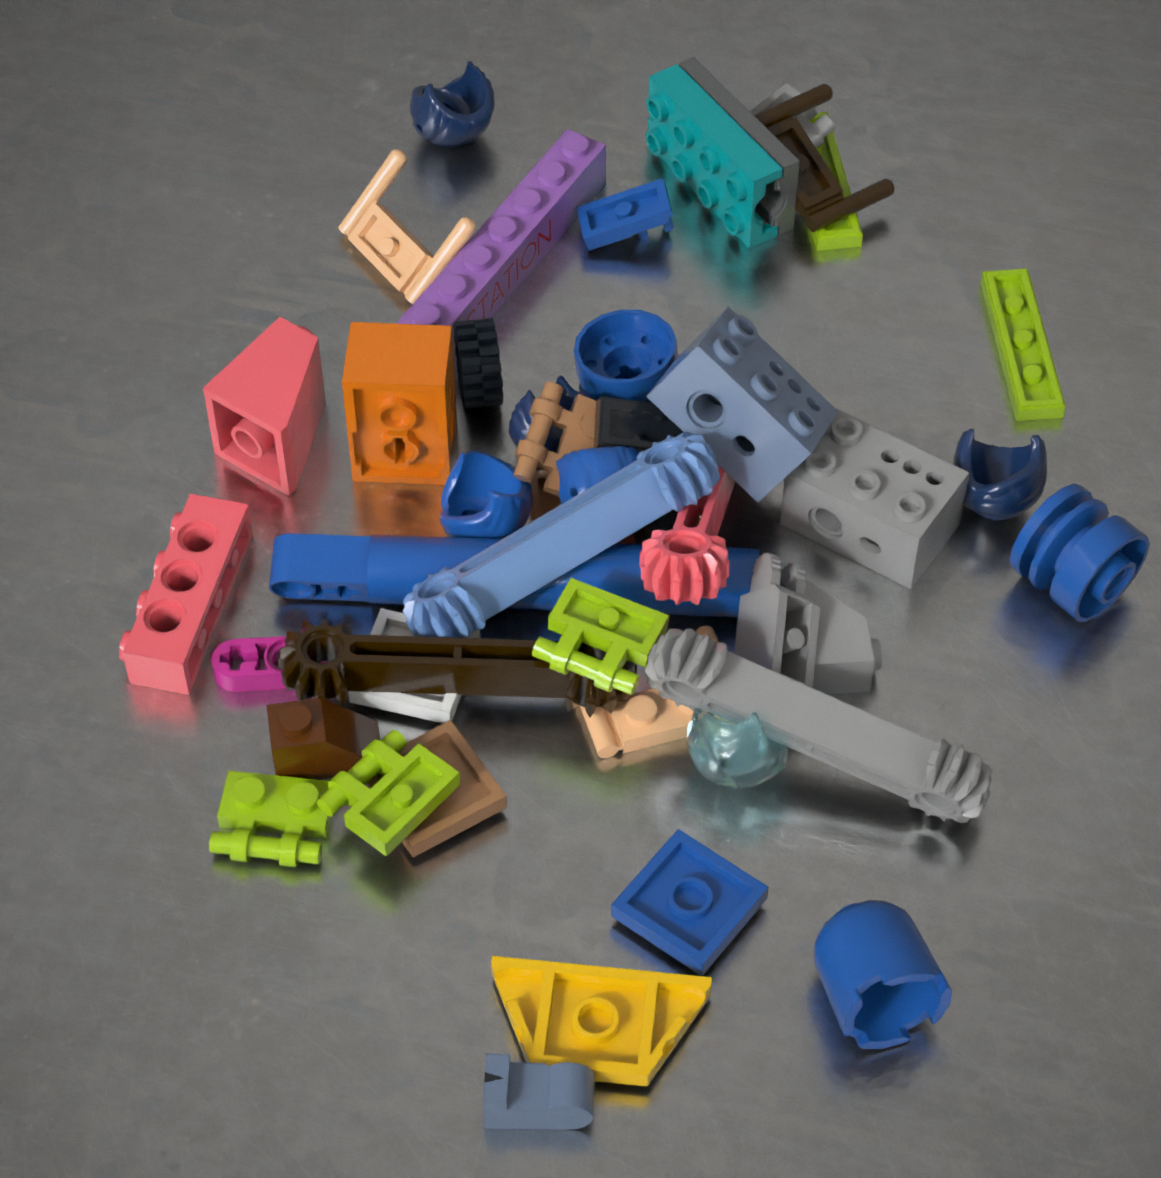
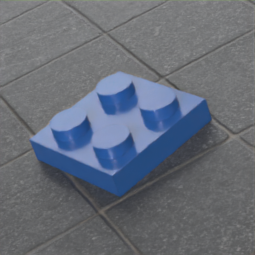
(689, 902)

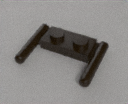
(818, 191)

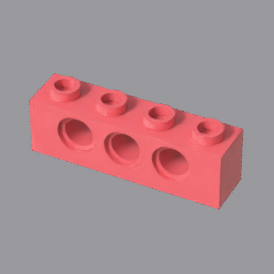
(186, 594)

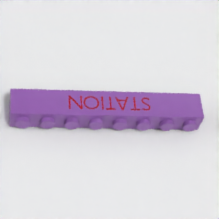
(515, 236)

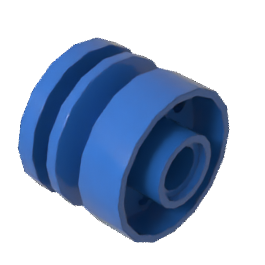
(1079, 552)

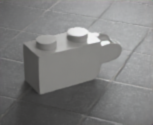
(778, 621)

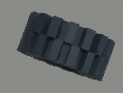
(478, 363)

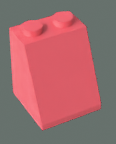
(269, 405)

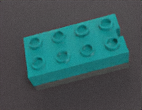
(722, 152)

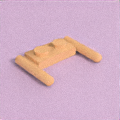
(390, 244)
(640, 721)

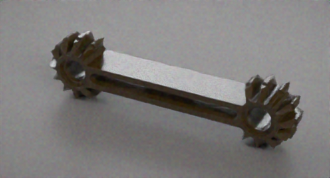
(430, 667)

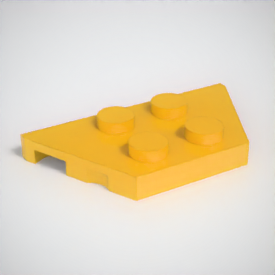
(598, 1015)

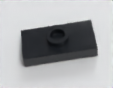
(630, 424)

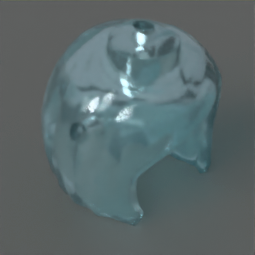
(731, 752)

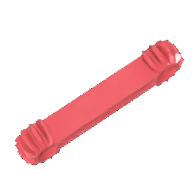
(690, 558)

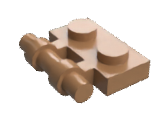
(577, 434)

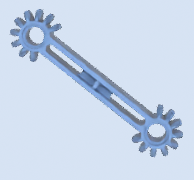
(659, 481)

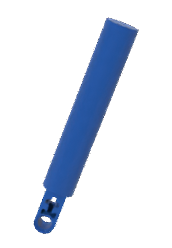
(388, 566)

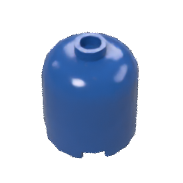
(879, 974)

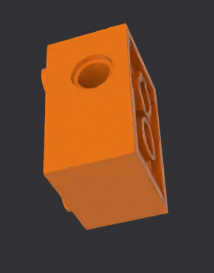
(400, 402)

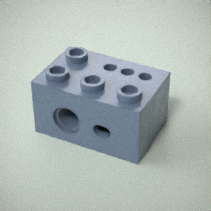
(744, 403)

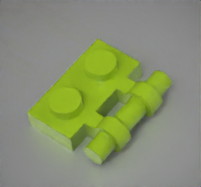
(606, 623)
(399, 800)
(275, 806)

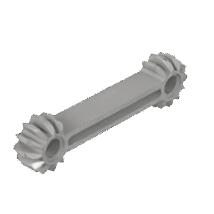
(929, 774)

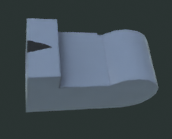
(537, 1094)

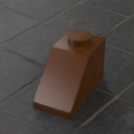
(317, 738)

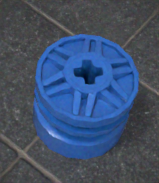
(624, 354)

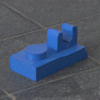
(625, 214)

